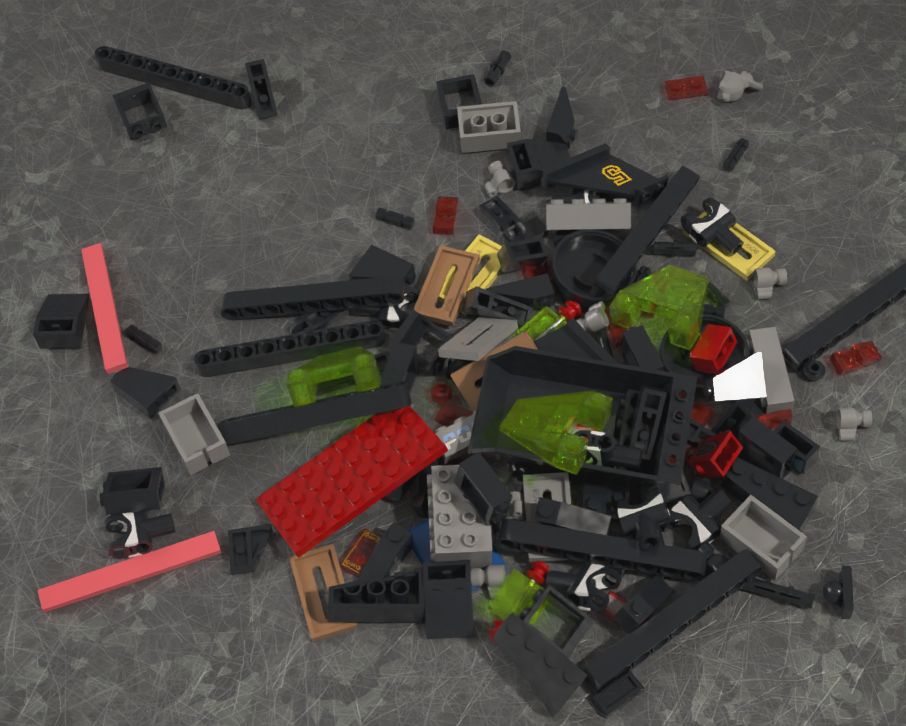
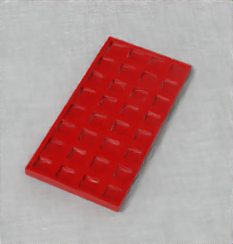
(350, 477)

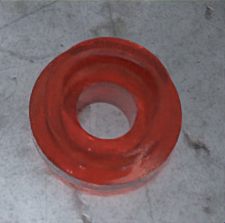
(441, 387)

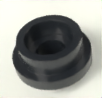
(814, 375)

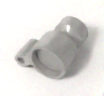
(502, 179)
(765, 279)
(595, 318)
(849, 419)
(516, 509)
(492, 576)

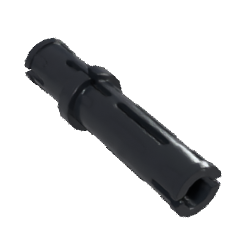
(780, 592)

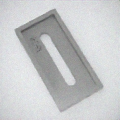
(458, 348)
(534, 486)

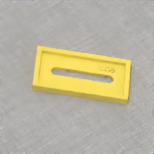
(758, 250)
(486, 276)

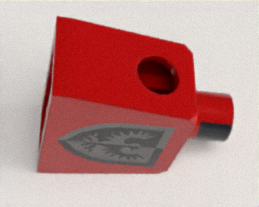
(715, 455)

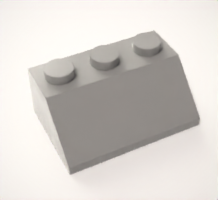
(488, 126)

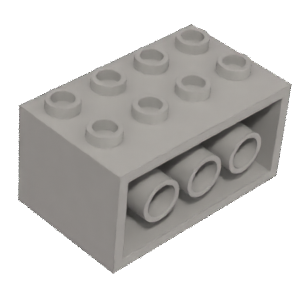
(453, 523)

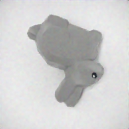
(734, 84)

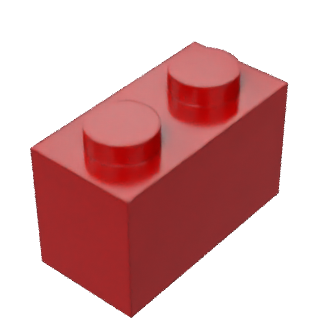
(713, 349)

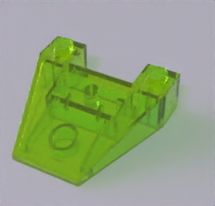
(668, 293)
(354, 361)
(547, 425)

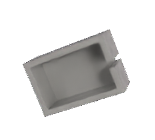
(194, 433)
(764, 535)

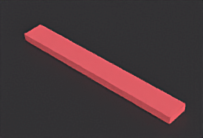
(104, 308)
(128, 571)

